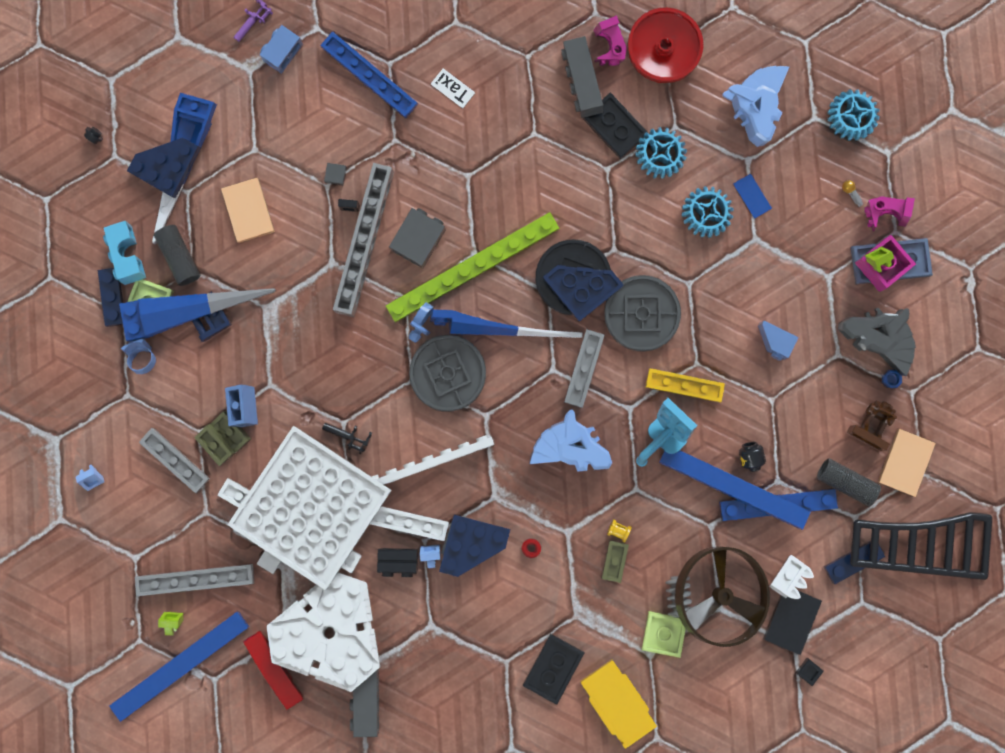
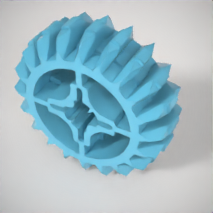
(853, 101)
(650, 139)
(701, 208)

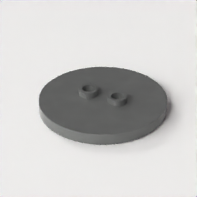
(642, 313)
(447, 373)

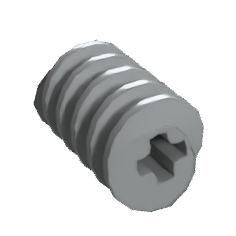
(672, 582)

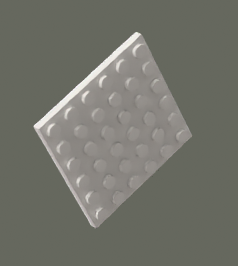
(309, 507)

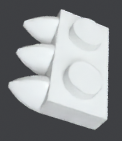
(790, 576)

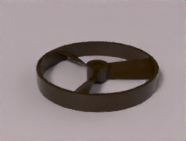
(697, 615)

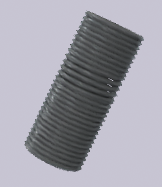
(178, 259)
(852, 484)

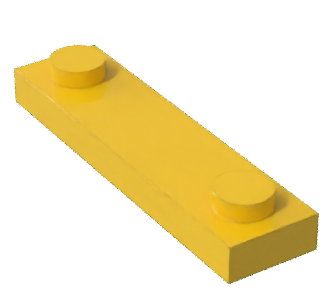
(685, 385)

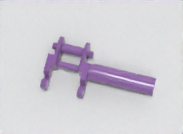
(252, 19)

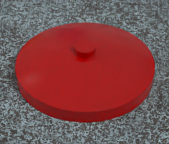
(665, 45)

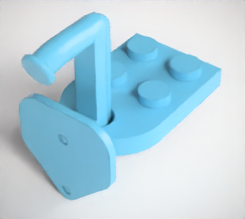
(668, 431)

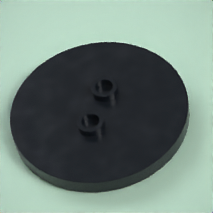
(569, 254)

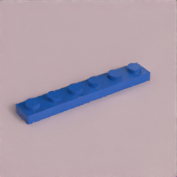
(369, 75)
(808, 500)

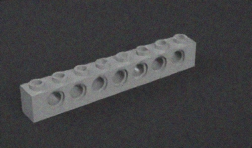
(363, 240)

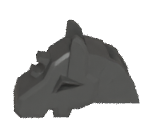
(891, 342)

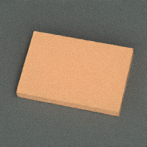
(247, 210)
(906, 462)

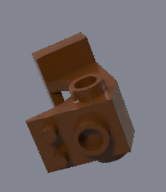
(882, 412)

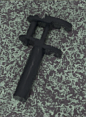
(347, 435)

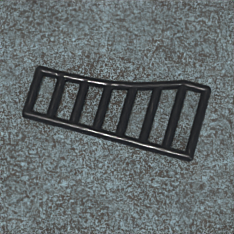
(930, 548)

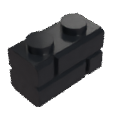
(397, 561)

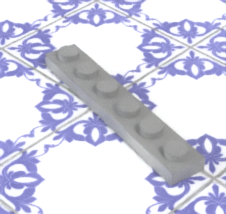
(194, 580)

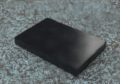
(616, 126)
(792, 622)
(553, 668)

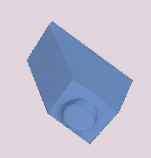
(777, 341)

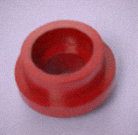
(536, 552)

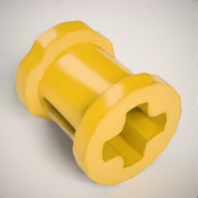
(619, 531)

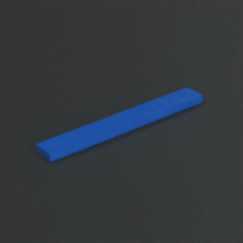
(736, 488)
(179, 666)

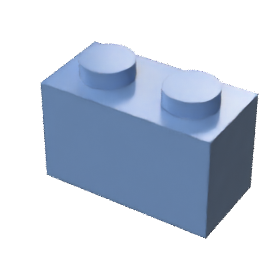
(281, 49)
(241, 406)

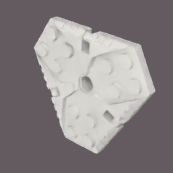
(300, 638)

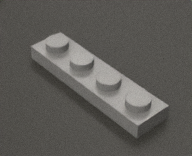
(584, 368)
(174, 460)

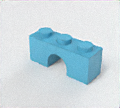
(119, 238)

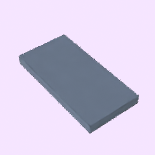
(916, 249)

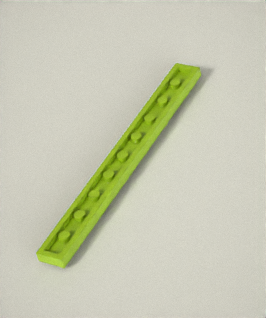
(472, 267)

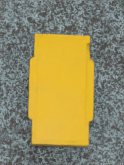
(618, 704)

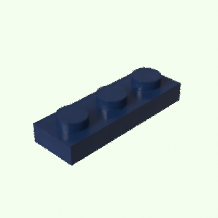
(111, 297)
(841, 567)

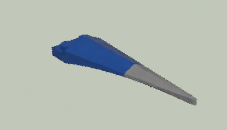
(155, 315)

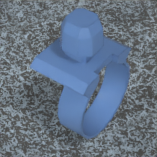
(418, 321)
(135, 347)

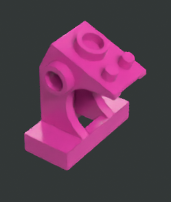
(610, 31)
(882, 205)

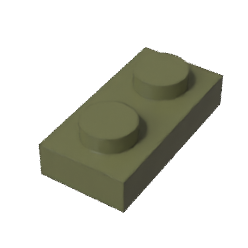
(615, 561)

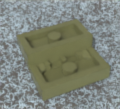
(222, 440)

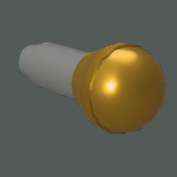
(849, 187)

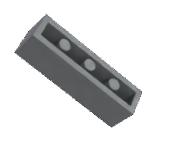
(583, 77)
(366, 708)

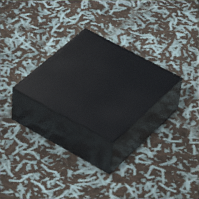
(348, 205)
(809, 671)

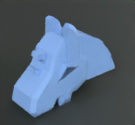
(757, 102)
(560, 441)

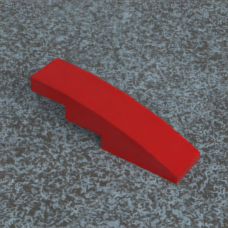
(275, 675)

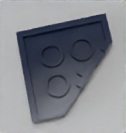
(165, 165)
(582, 288)
(471, 544)

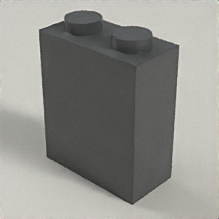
(417, 237)

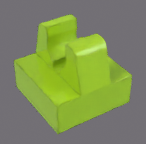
(879, 257)
(170, 622)

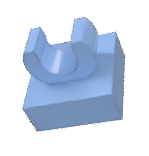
(90, 478)
(430, 554)

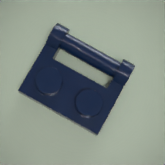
(217, 322)

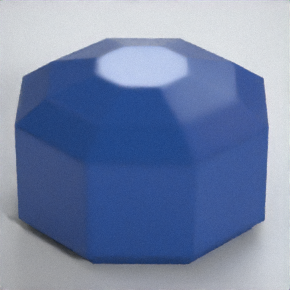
(891, 379)

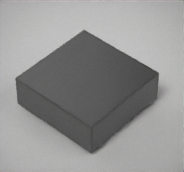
(335, 174)

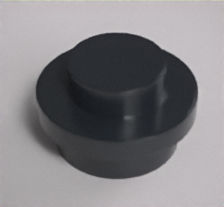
(93, 135)

